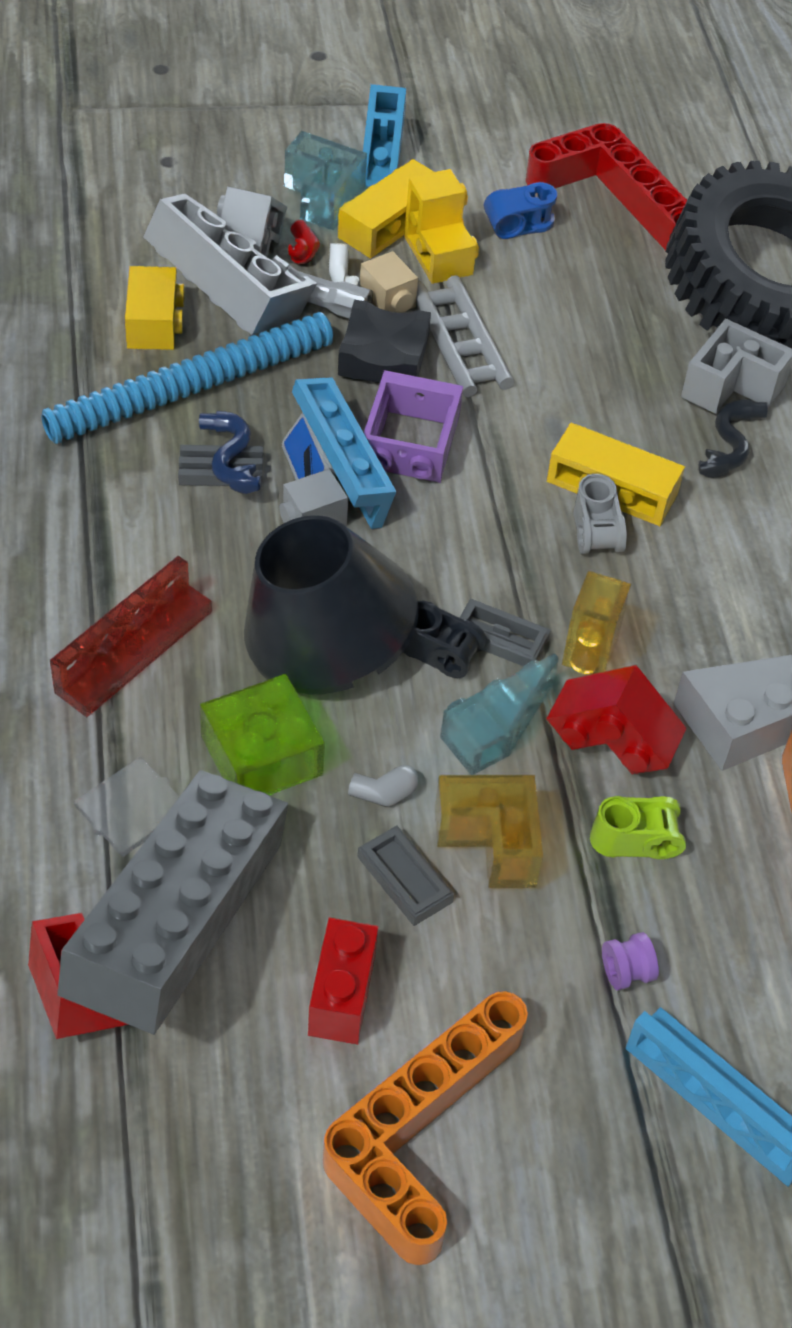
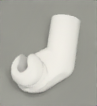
(339, 264)

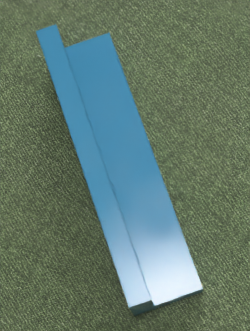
(346, 447)
(715, 1090)

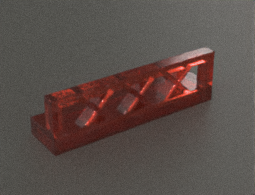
(131, 639)

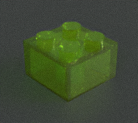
(263, 737)

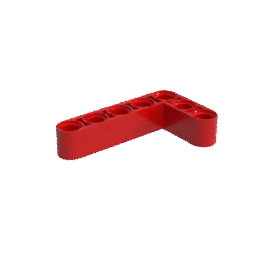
(619, 164)

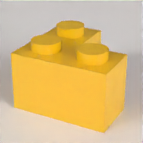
(437, 228)

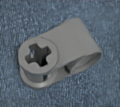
(599, 515)

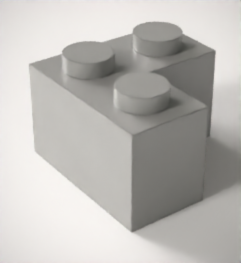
(254, 215)
(736, 362)

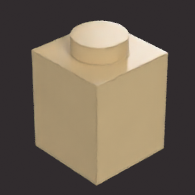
(391, 282)

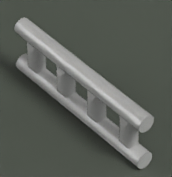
(455, 351)

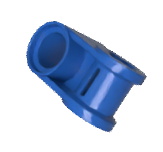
(518, 210)

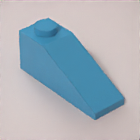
(383, 131)

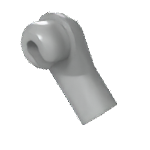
(387, 789)

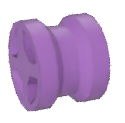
(630, 961)

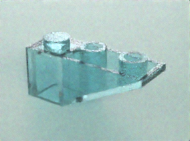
(492, 721)

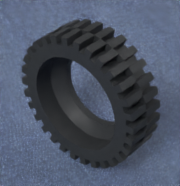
(707, 263)

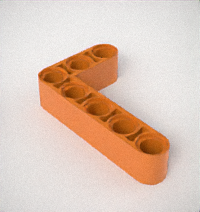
(415, 1111)

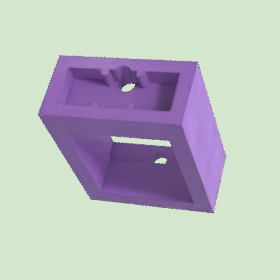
(439, 404)

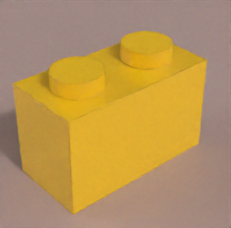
(152, 307)

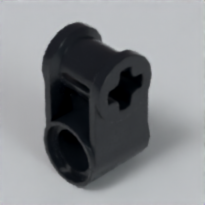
(441, 639)

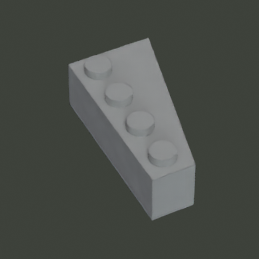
(226, 265)
(738, 708)

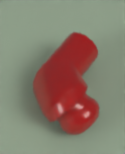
(306, 241)

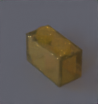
(595, 623)

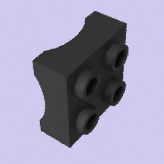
(382, 341)

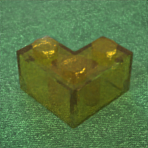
(496, 815)

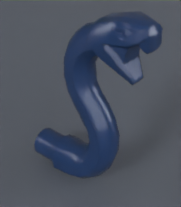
(240, 477)

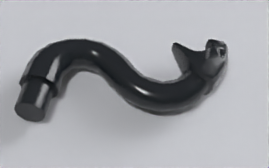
(719, 462)

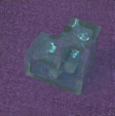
(325, 176)

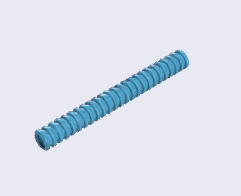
(186, 378)

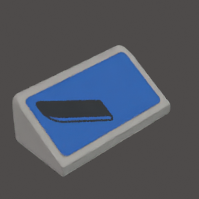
(304, 450)

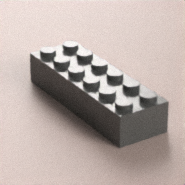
(172, 902)

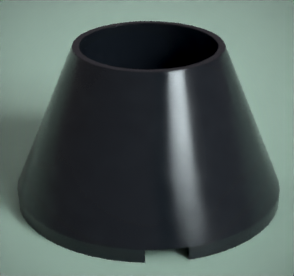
(326, 606)

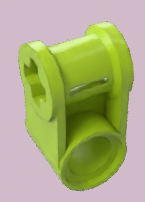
(641, 828)

